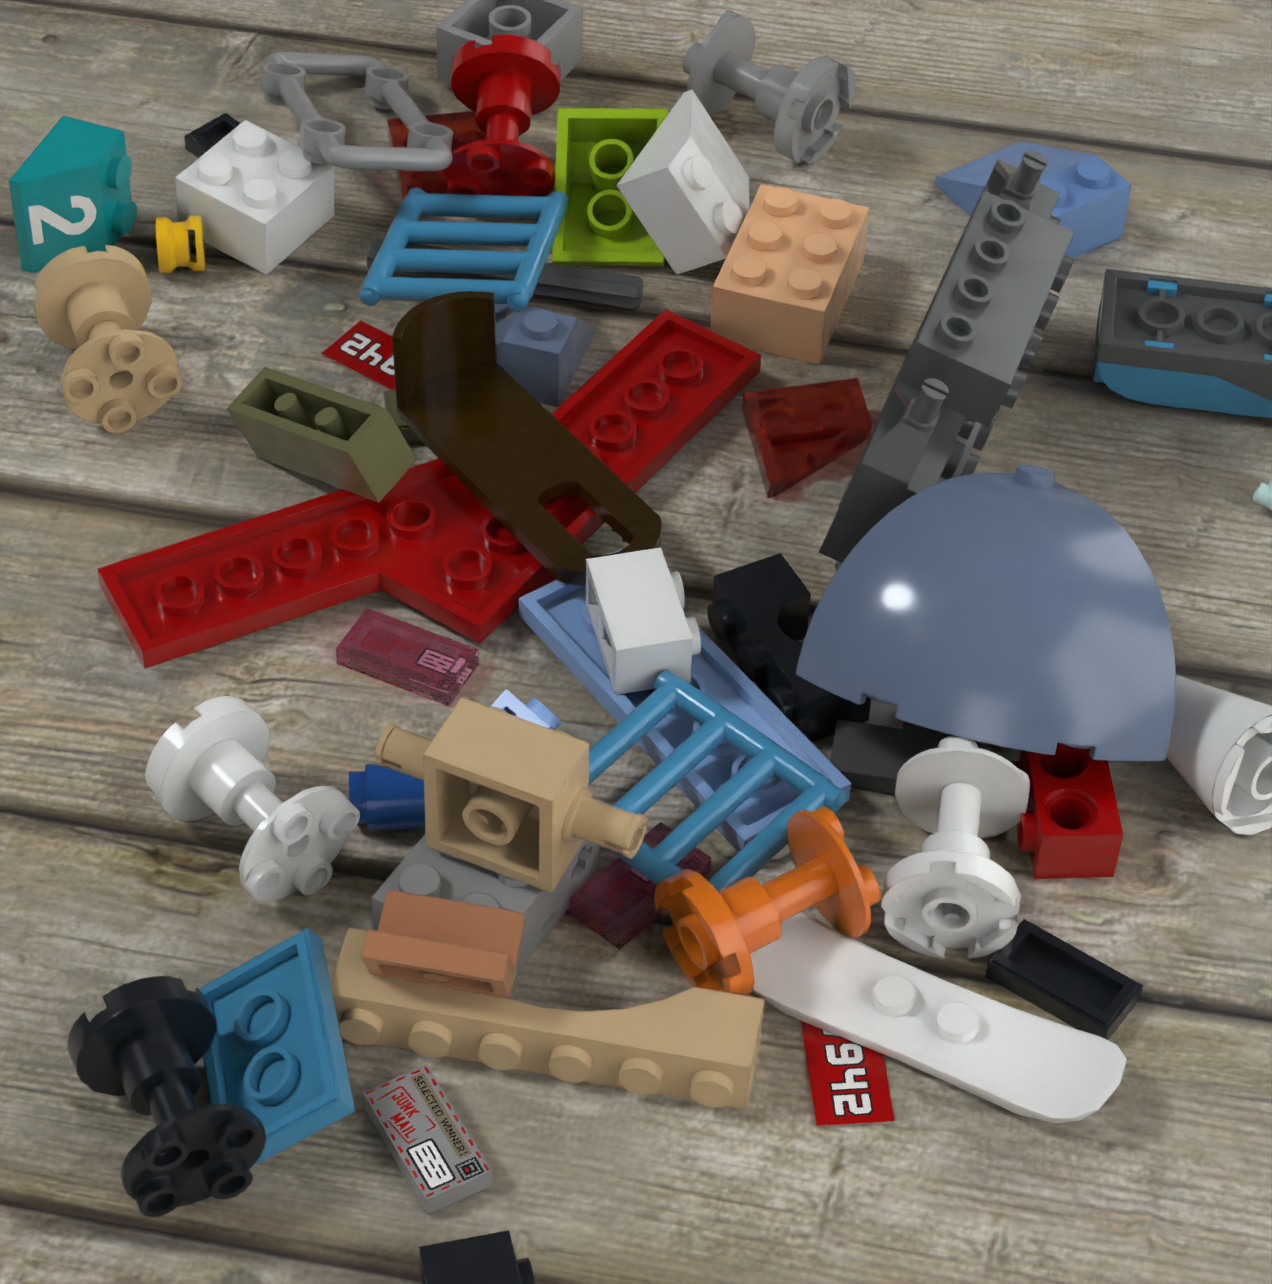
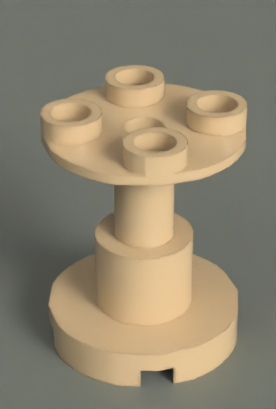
(96, 307)

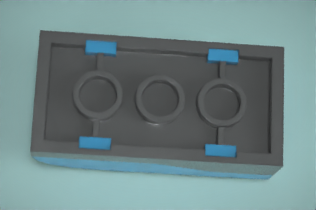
(1185, 343)

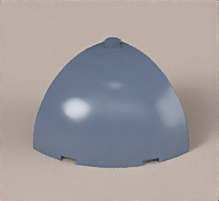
(1002, 621)

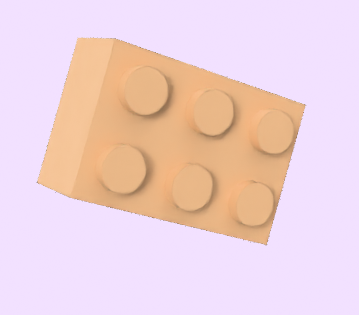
(789, 273)

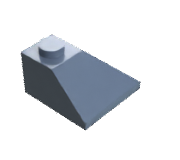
(541, 349)

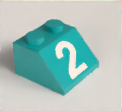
(72, 192)

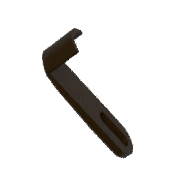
(502, 438)

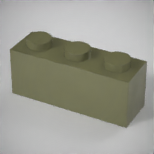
(322, 434)

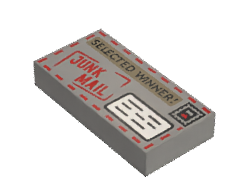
(427, 1139)

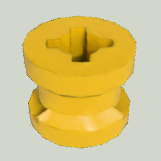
(174, 244)

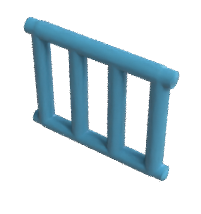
(407, 229)
(717, 726)

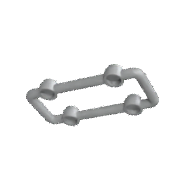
(387, 89)

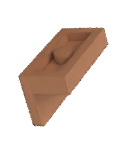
(445, 944)

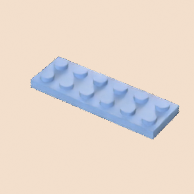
(563, 623)

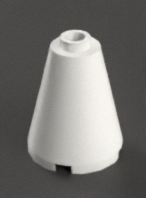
(1224, 753)

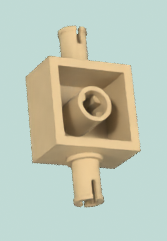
(508, 793)

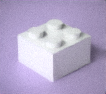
(256, 196)

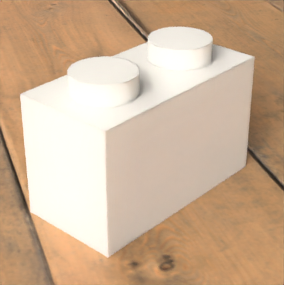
(640, 619)

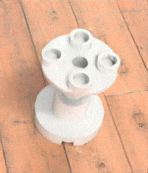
(220, 770)
(952, 888)

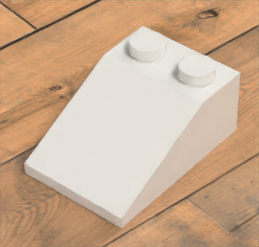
(688, 188)

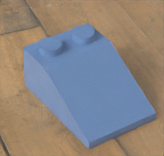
(1090, 198)

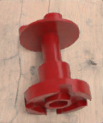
(504, 88)

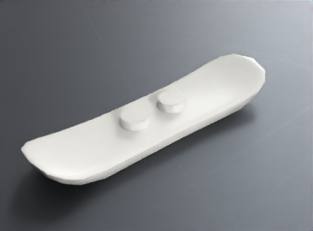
(936, 1025)

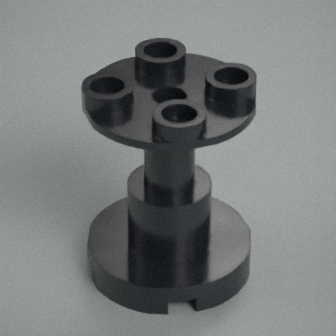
(149, 1051)

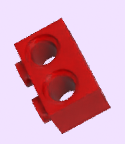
(1070, 815)

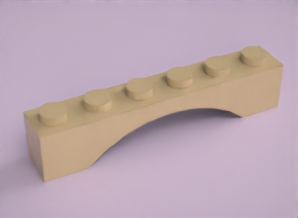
(683, 1046)

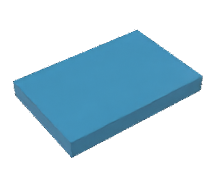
(279, 1043)

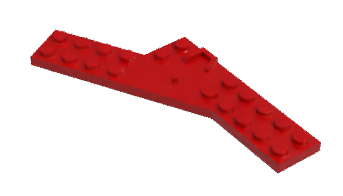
(429, 533)

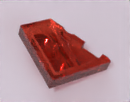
(804, 429)

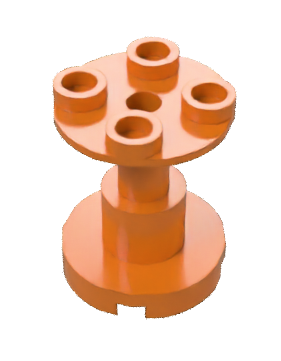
(721, 928)

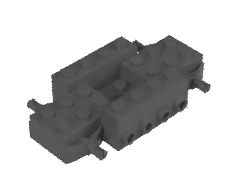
(964, 351)

